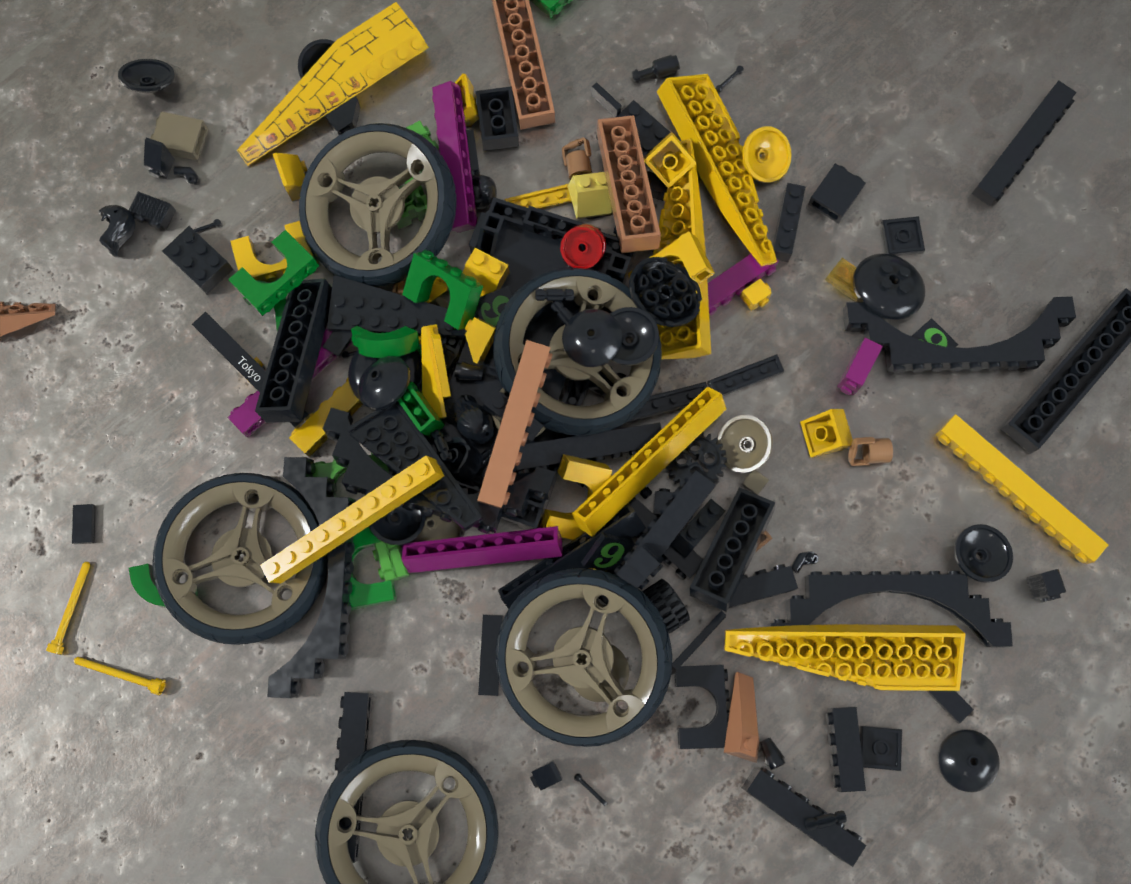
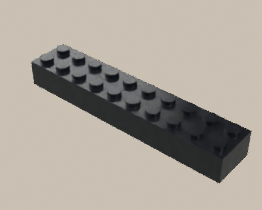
(1072, 376)

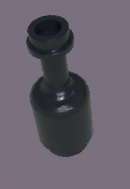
(660, 67)

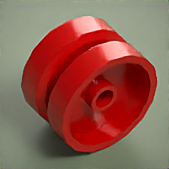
(573, 252)

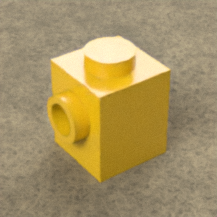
(756, 294)

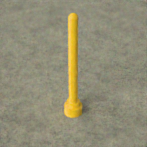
(56, 645)
(155, 685)

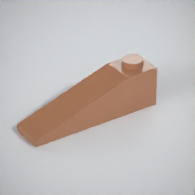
(19, 316)
(742, 729)

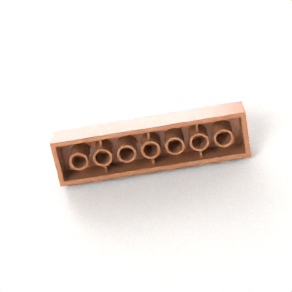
(524, 63)
(628, 184)
(514, 423)

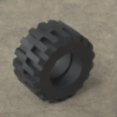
(668, 604)

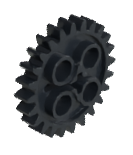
(708, 449)

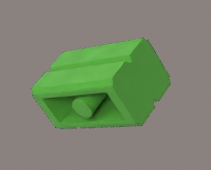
(390, 561)

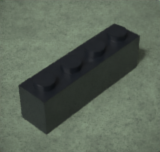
(788, 221)
(764, 585)
(846, 749)

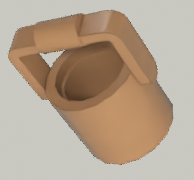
(577, 161)
(873, 451)

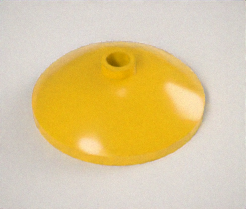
(774, 152)

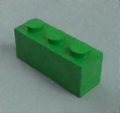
(420, 410)

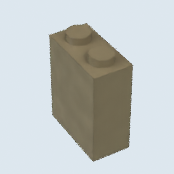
(180, 134)

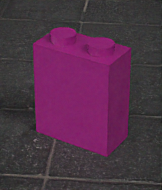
(859, 366)

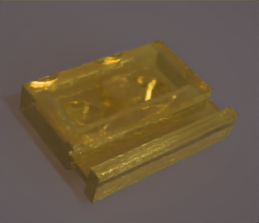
(842, 278)

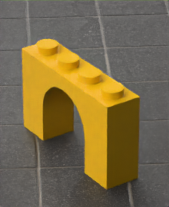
(690, 252)
(246, 256)
(578, 470)

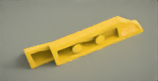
(434, 373)

